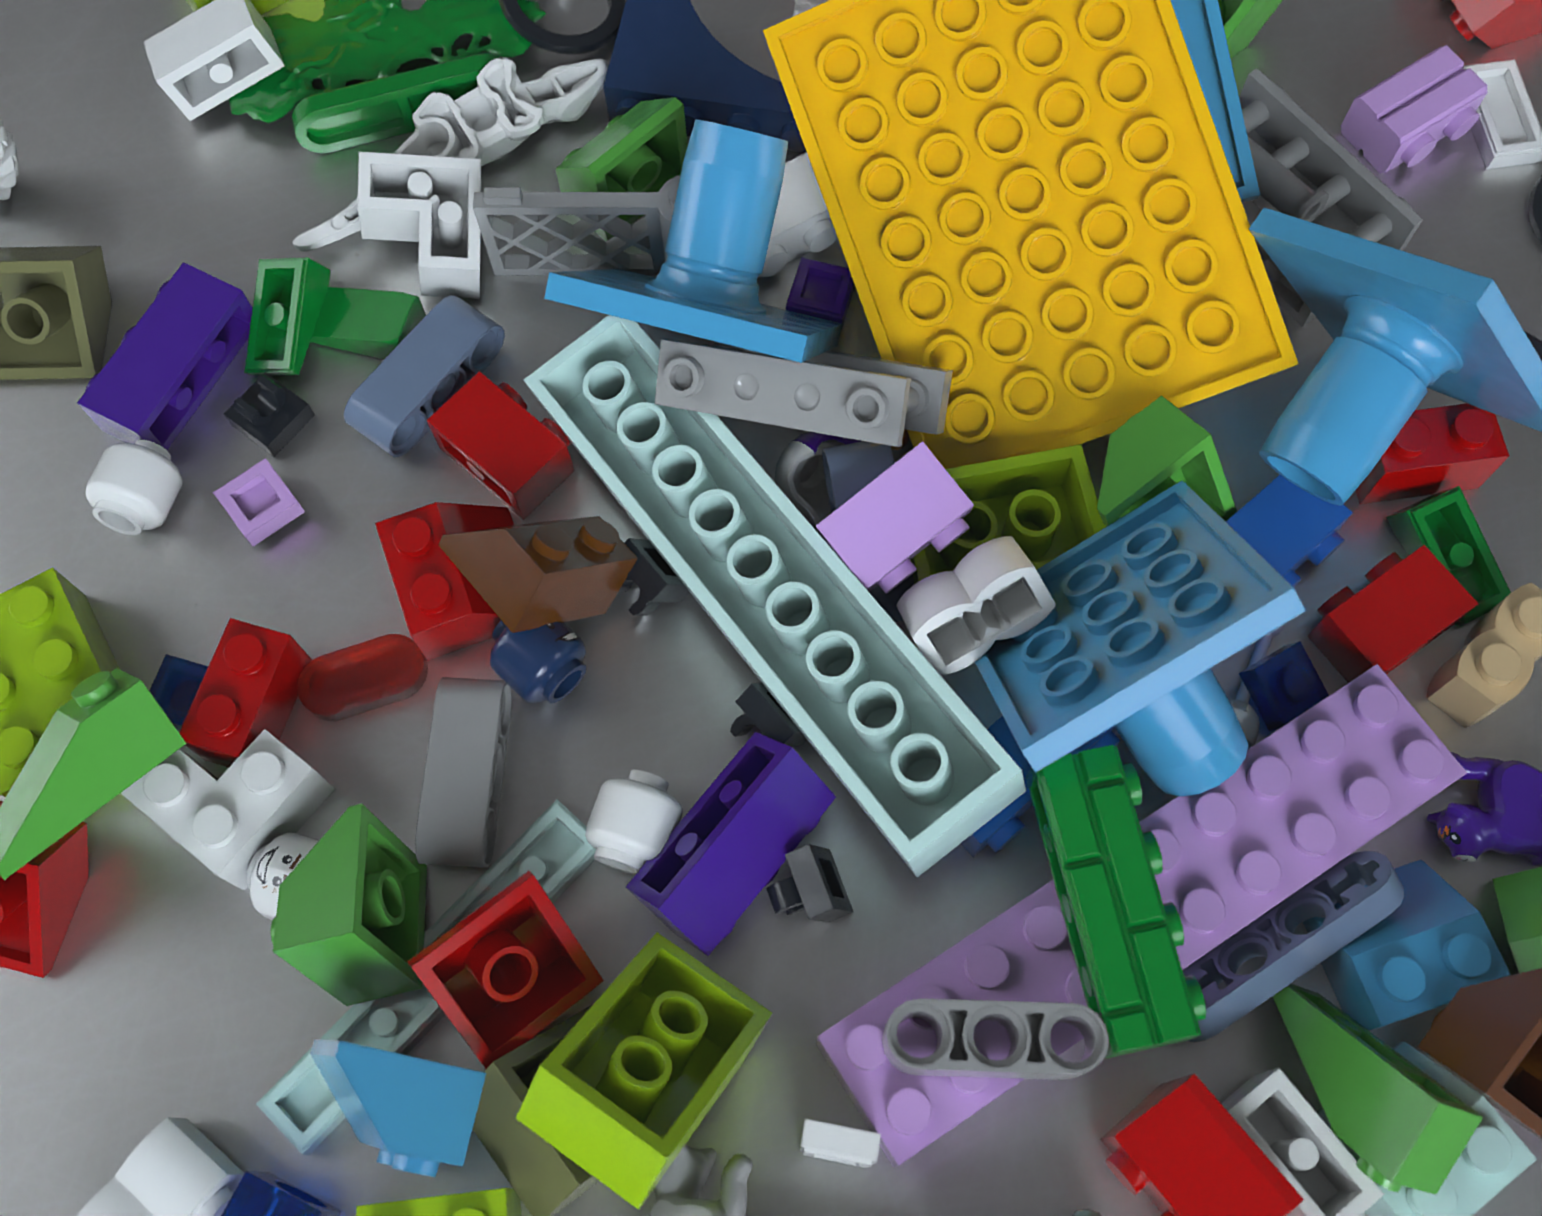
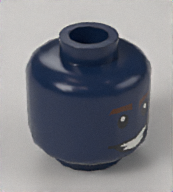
(539, 661)

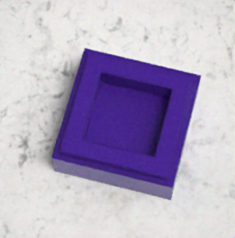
(821, 290)

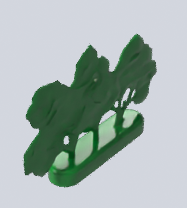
(370, 44)

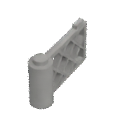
(596, 212)

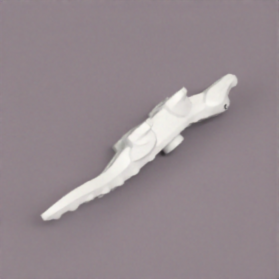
(483, 123)

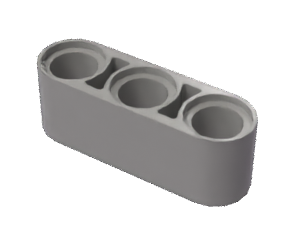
(464, 772)
(1029, 1032)

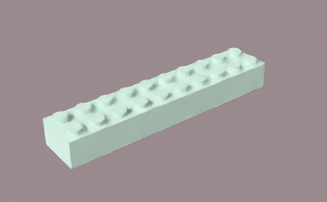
(781, 598)

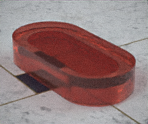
(362, 677)

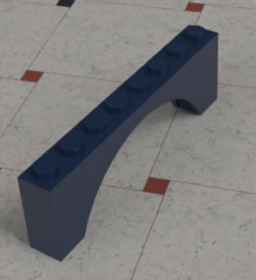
(670, 54)

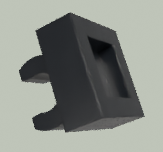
(269, 414)
(653, 577)
(767, 715)
(813, 888)

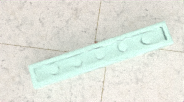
(301, 1100)

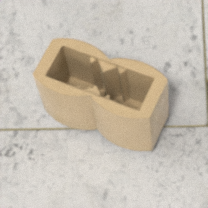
(1494, 659)

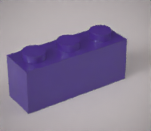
(169, 359)
(732, 842)

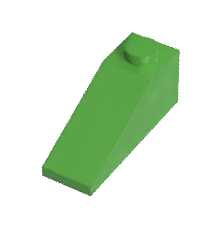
(83, 761)
(1375, 1098)

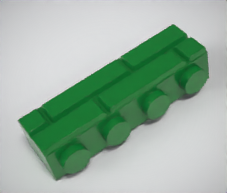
(1112, 901)

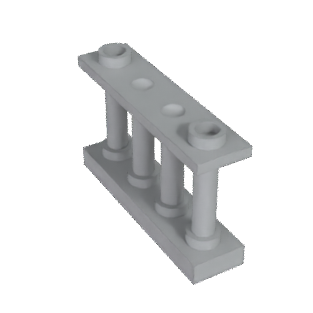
(1329, 167)
(823, 395)

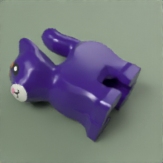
(1506, 816)

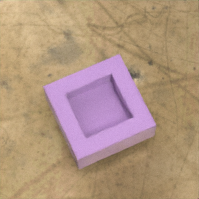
(259, 502)

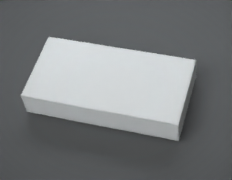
(1507, 123)
(839, 1143)

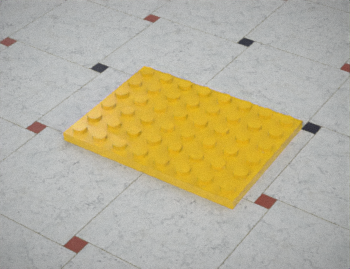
(1032, 210)

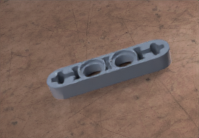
(1293, 954)

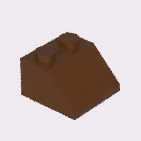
(543, 569)
(1495, 1044)

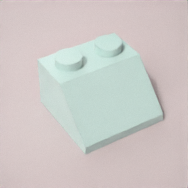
(1482, 1170)

